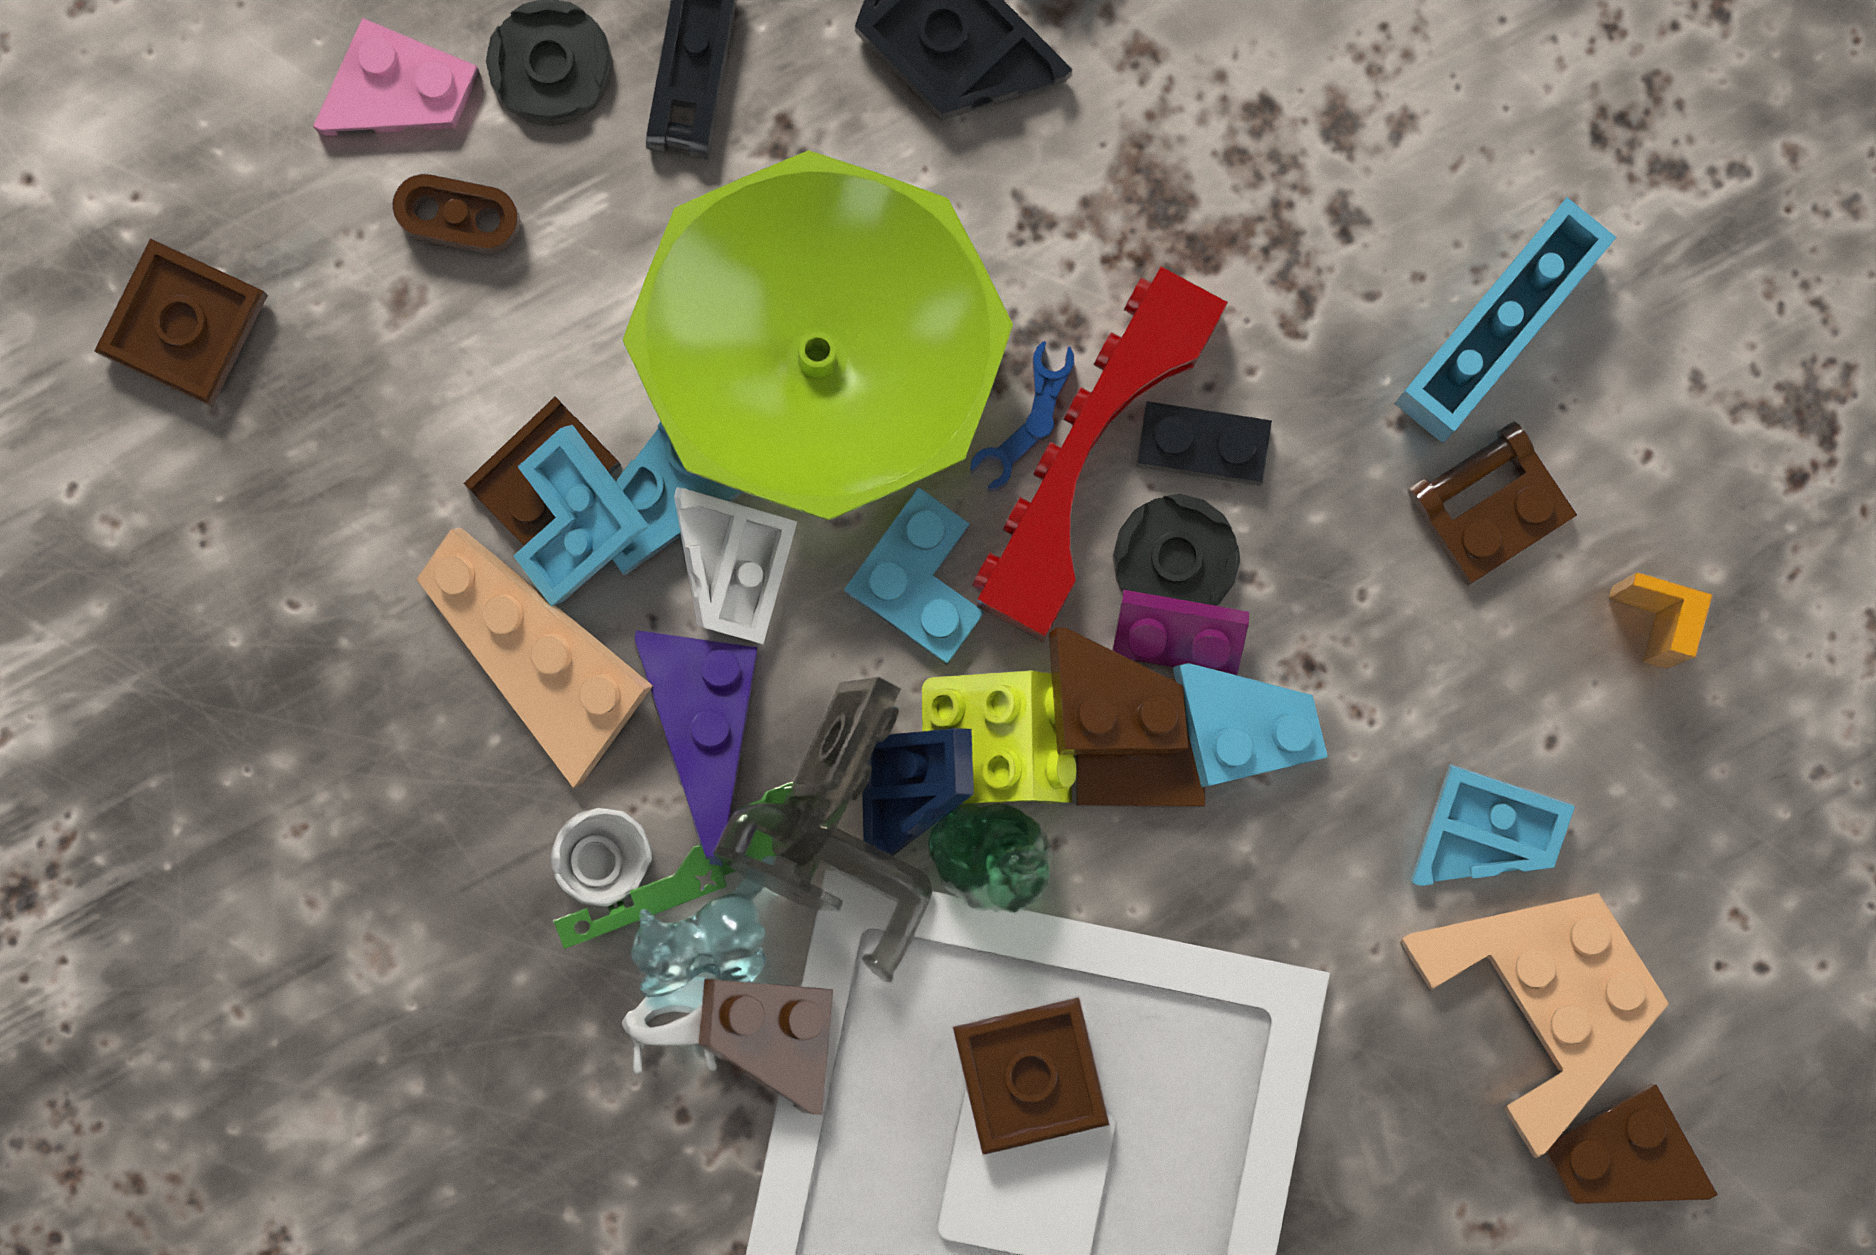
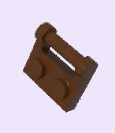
(1502, 522)

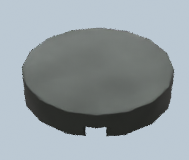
(549, 62)
(1177, 550)

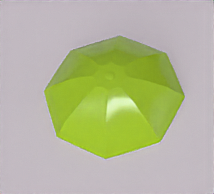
(817, 335)

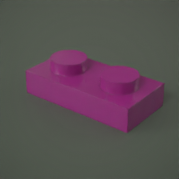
(1180, 632)

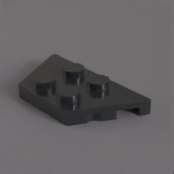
(960, 51)

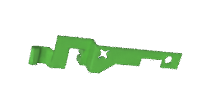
(670, 890)

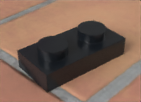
(1203, 443)

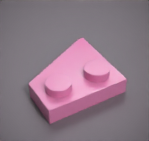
(395, 85)

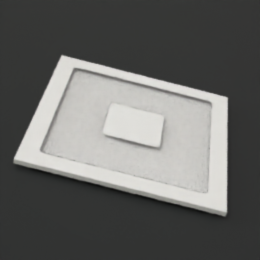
(1193, 1056)

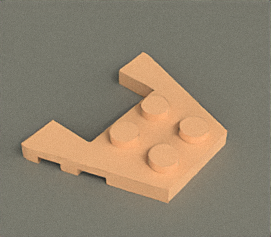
(1572, 983)

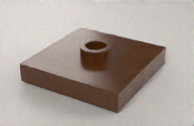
(181, 322)
(1139, 780)
(1030, 1075)

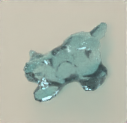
(716, 940)

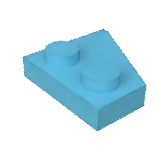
(1246, 725)
(1489, 829)

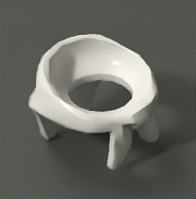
(680, 1032)

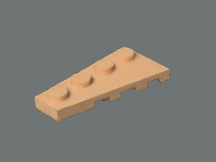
(540, 659)

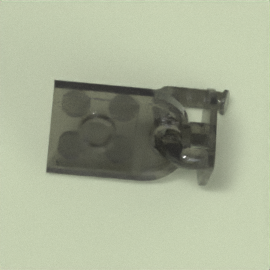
(807, 823)

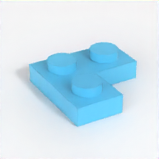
(590, 512)
(901, 580)

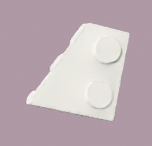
(732, 562)

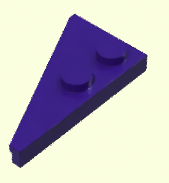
(703, 707)

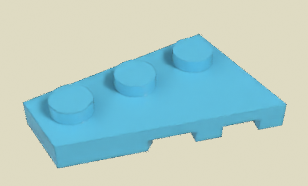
(651, 488)

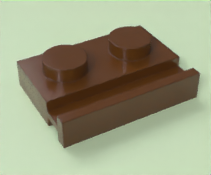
(505, 488)

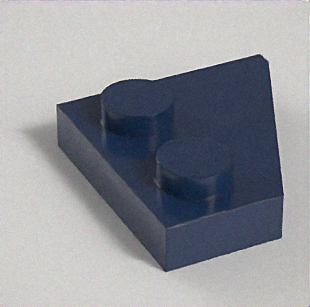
(915, 785)

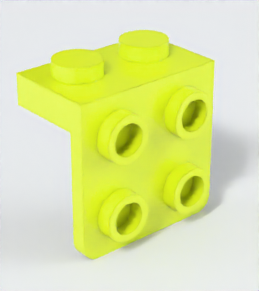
(1010, 734)

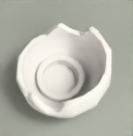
(600, 856)

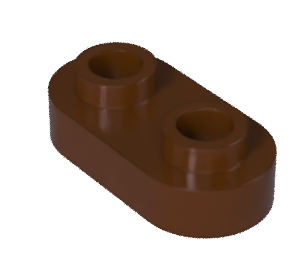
(458, 214)

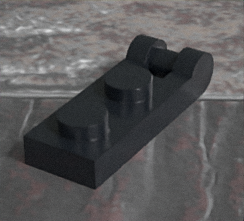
(691, 74)

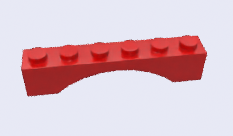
(1162, 340)

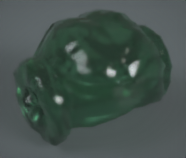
(991, 856)

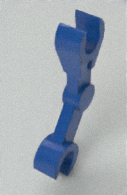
(1038, 423)

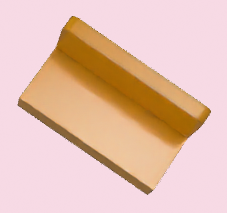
(1677, 620)

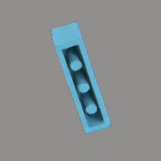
(1505, 320)

